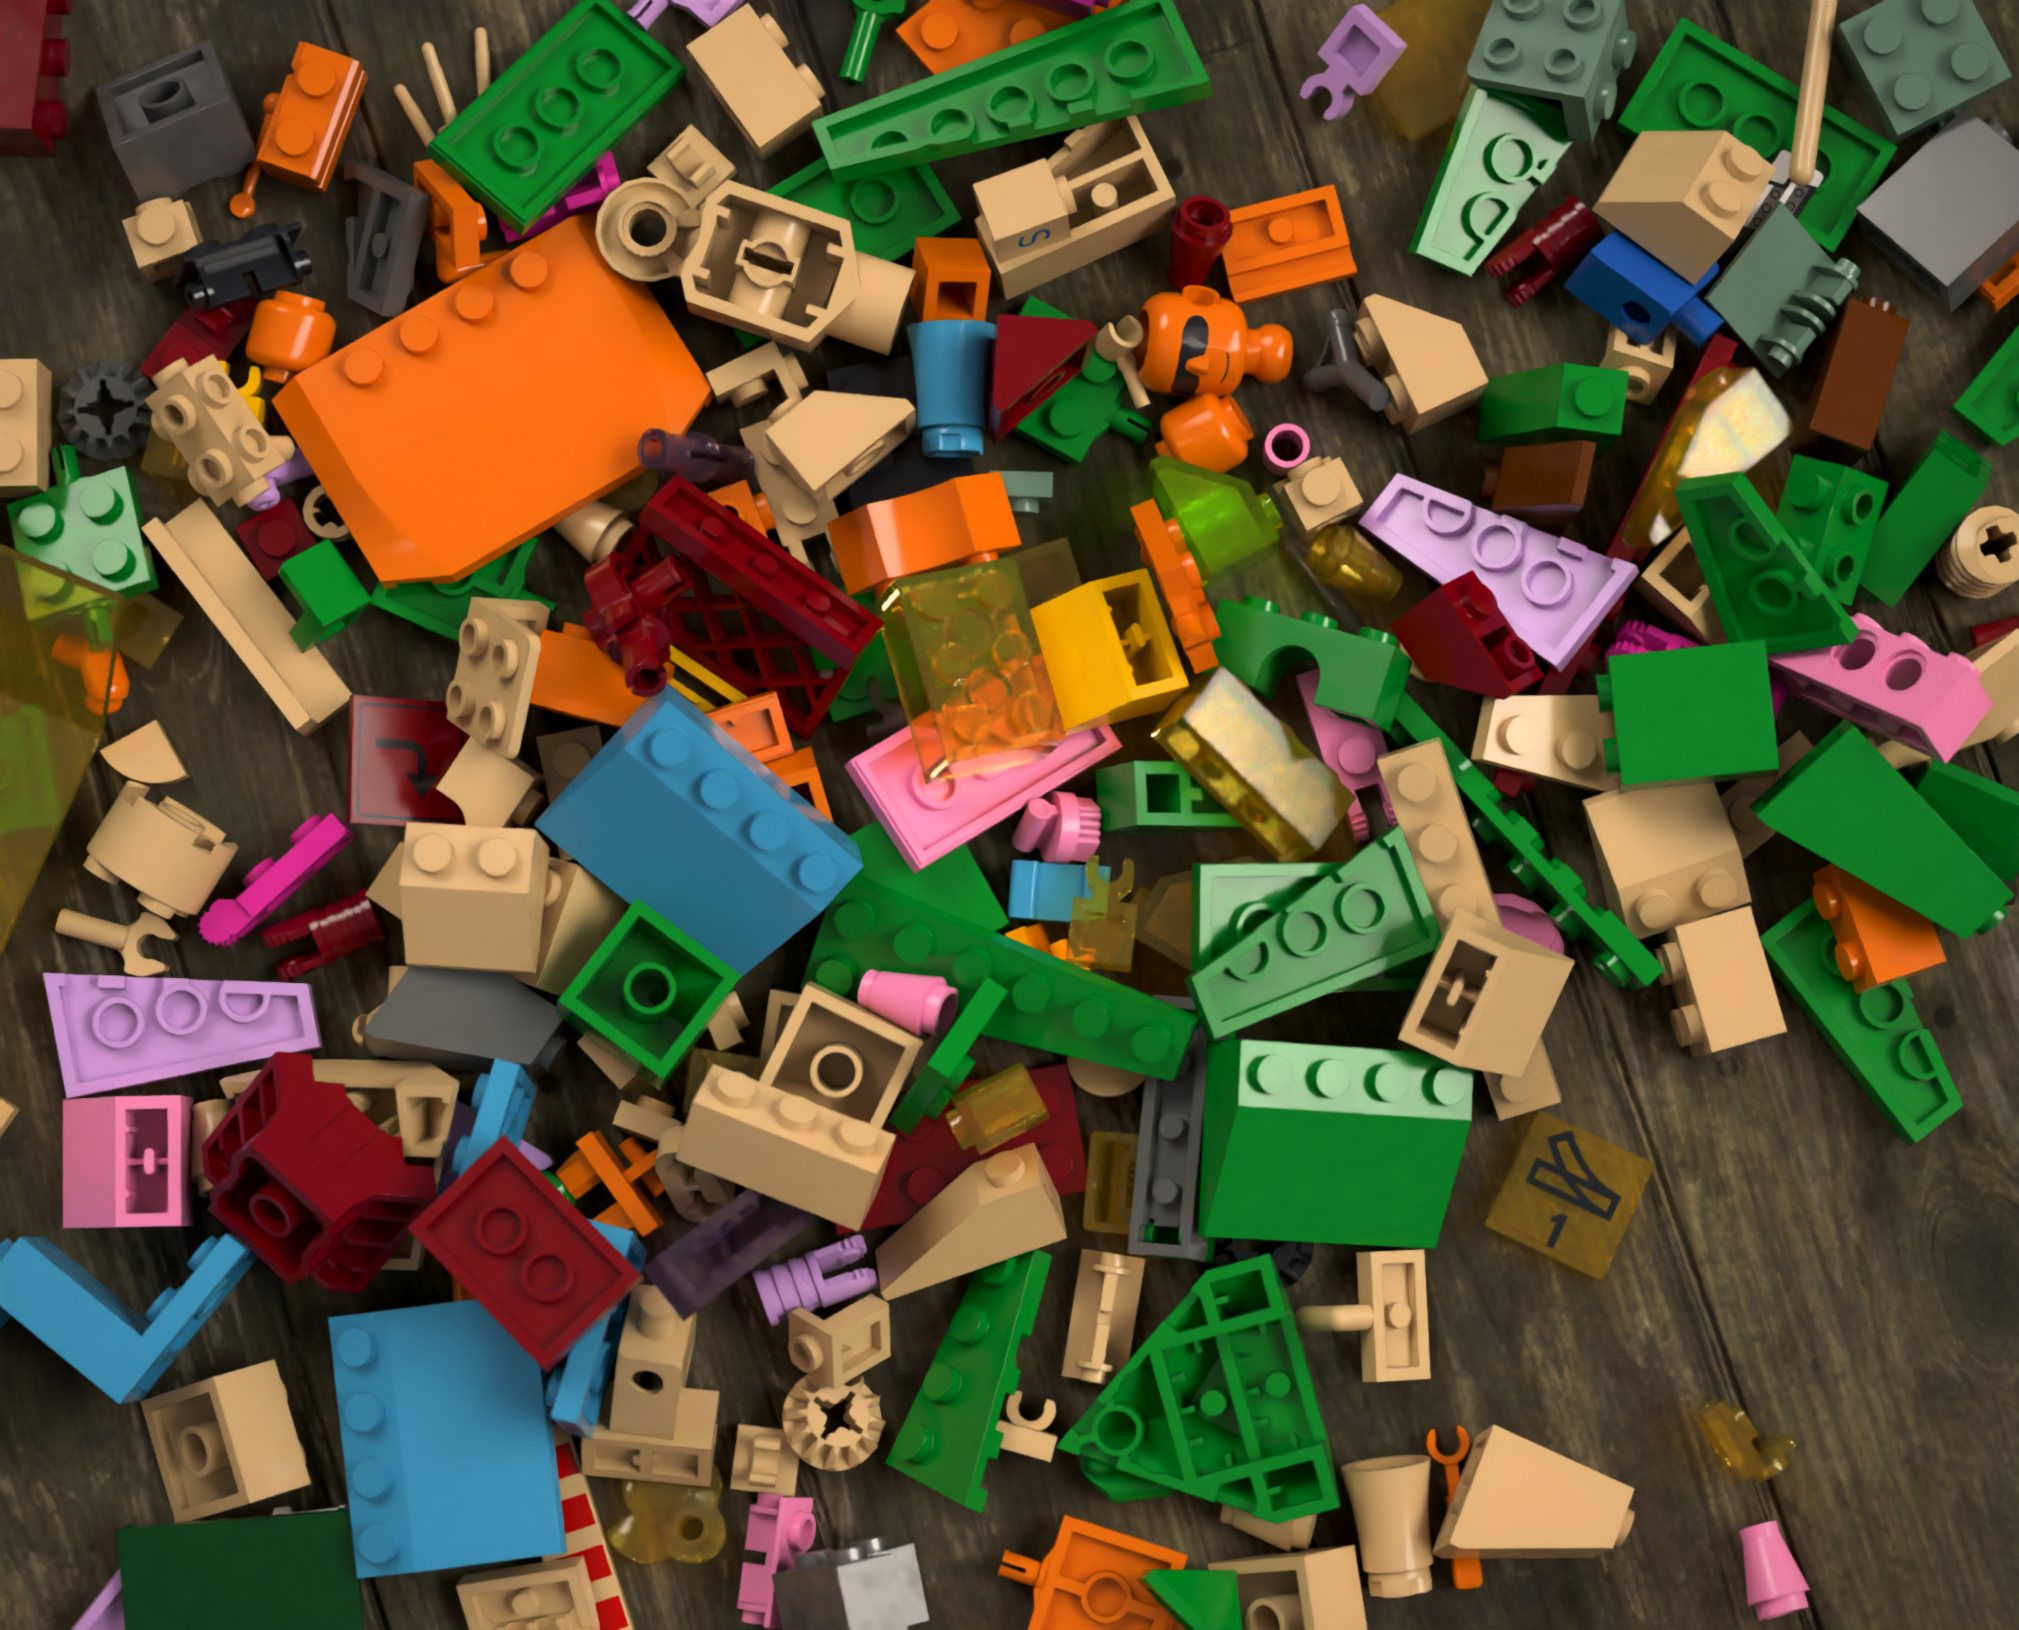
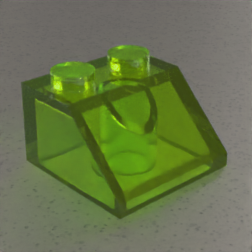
(1218, 517)

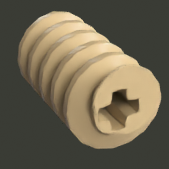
(1960, 557)

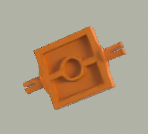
(1179, 583)
(1092, 1580)

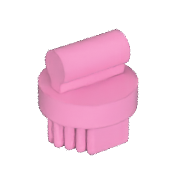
(1061, 828)

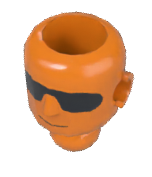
(1203, 345)

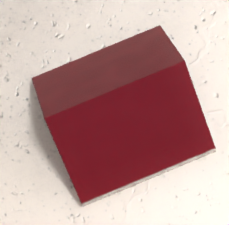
(1031, 364)

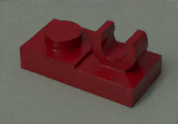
(203, 334)

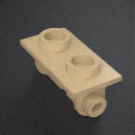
(1102, 1316)

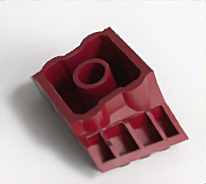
(312, 1179)

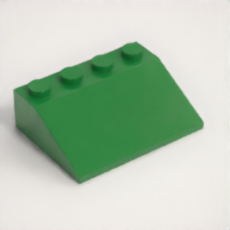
(1330, 1143)

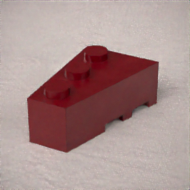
(30, 73)

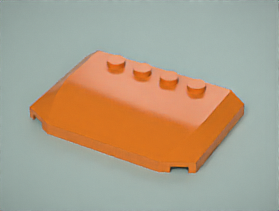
(493, 407)

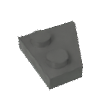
(383, 238)

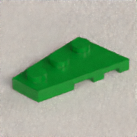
(1756, 570)

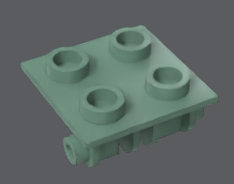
(1781, 291)

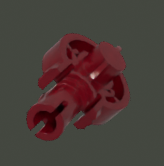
(632, 618)

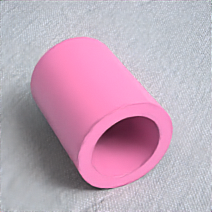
(1288, 432)

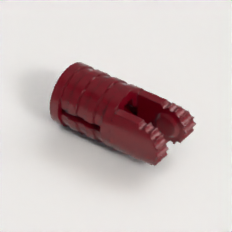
(1552, 243)
(337, 930)

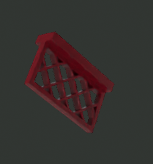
(760, 578)

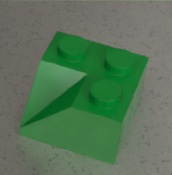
(647, 994)

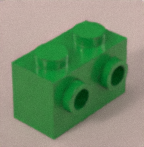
(1832, 519)

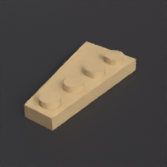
(1547, 738)

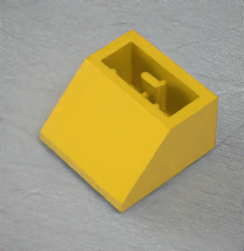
(1109, 652)

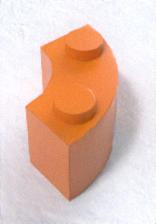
(924, 532)

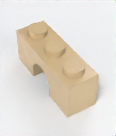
(489, 794)

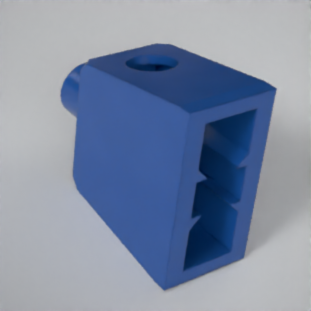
(1642, 292)

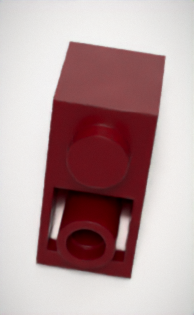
(1466, 641)

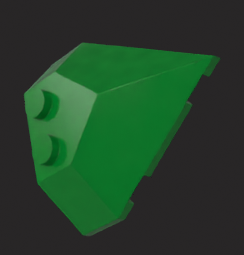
(1220, 1402)

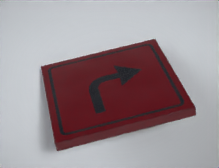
(397, 761)

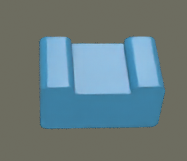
(1047, 890)

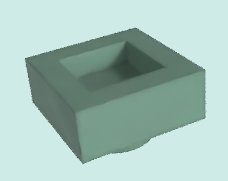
(1027, 491)

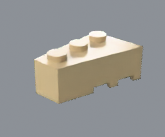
(1117, 197)

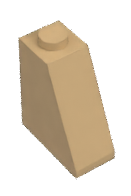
(1531, 1504)

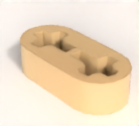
(690, 1189)

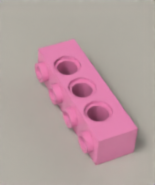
(1890, 687)

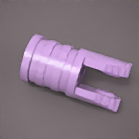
(801, 1280)

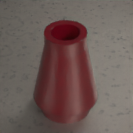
(1197, 238)

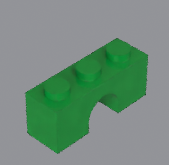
(1358, 674)

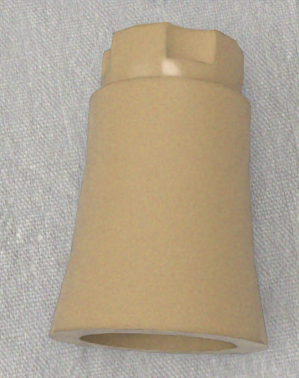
(1392, 1522)

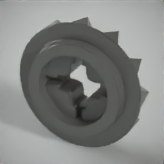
(89, 431)

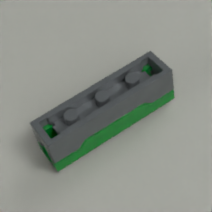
(1170, 1158)

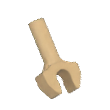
(120, 938)

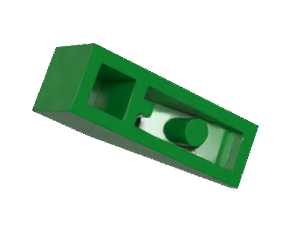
(1157, 800)

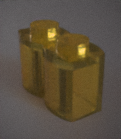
(996, 1110)

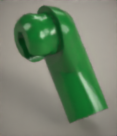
(1121, 1486)

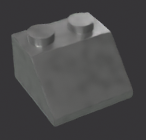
(176, 123)

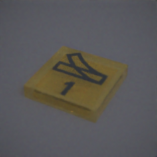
(1569, 1195)

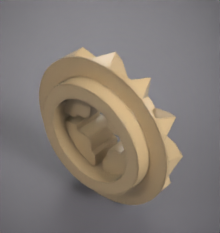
(805, 1423)

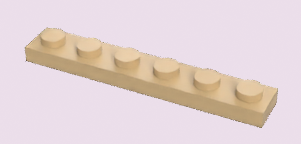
(1453, 877)

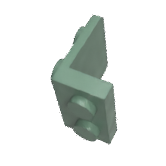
(1556, 53)

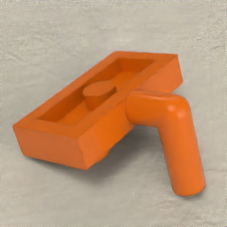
(453, 224)

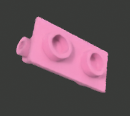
(782, 1530)

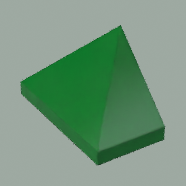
(1196, 1597)

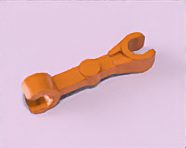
(1465, 1572)

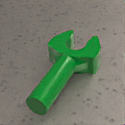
(864, 35)

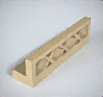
(249, 616)

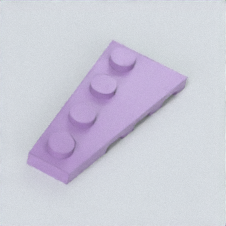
(1542, 583)

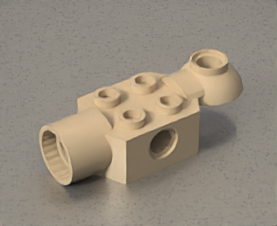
(758, 264)

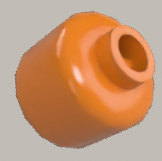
(289, 335)
(1206, 432)

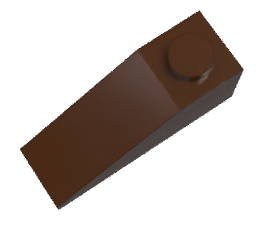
(1539, 483)

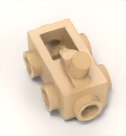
(215, 431)

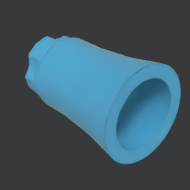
(951, 384)

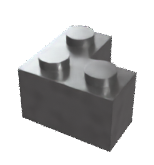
(852, 1588)

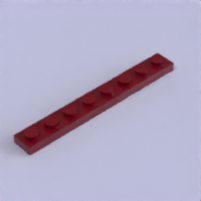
(1714, 355)

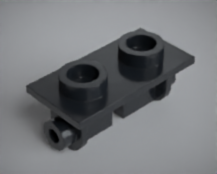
(218, 270)

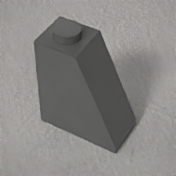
(466, 1022)

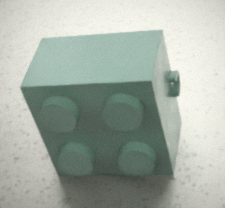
(1920, 63)

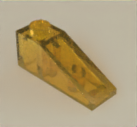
(1715, 432)

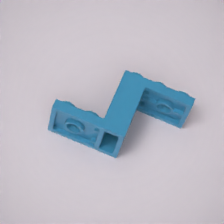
(98, 1328)
(580, 1387)

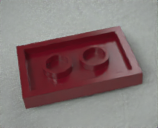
(525, 1253)

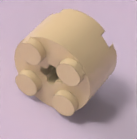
(160, 851)

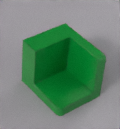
(326, 593)

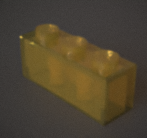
(1254, 765)

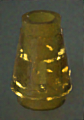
(1351, 563)

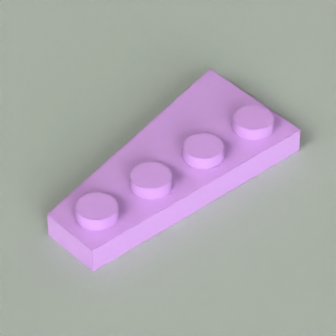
(158, 1029)

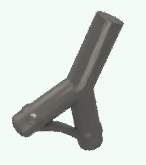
(1346, 367)

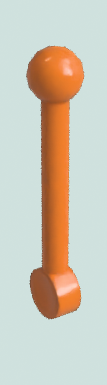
(243, 204)

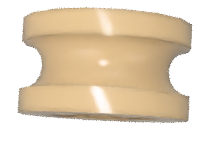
(311, 512)

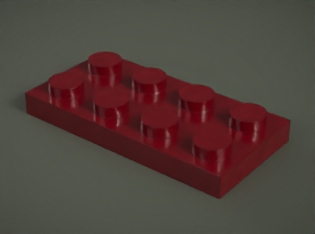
(933, 1158)

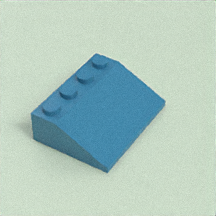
(701, 833)
(443, 1440)

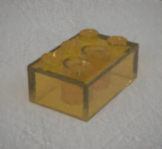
(970, 670)

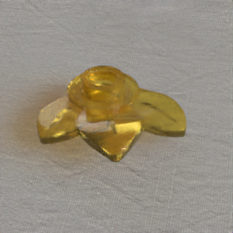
(658, 1519)

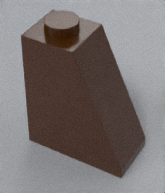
(1851, 383)

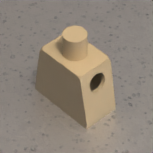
(656, 1342)

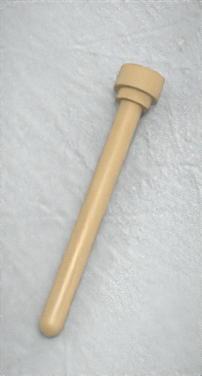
(1812, 91)

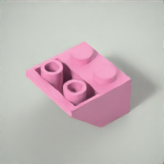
(127, 1162)

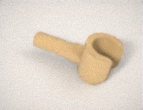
(1119, 349)

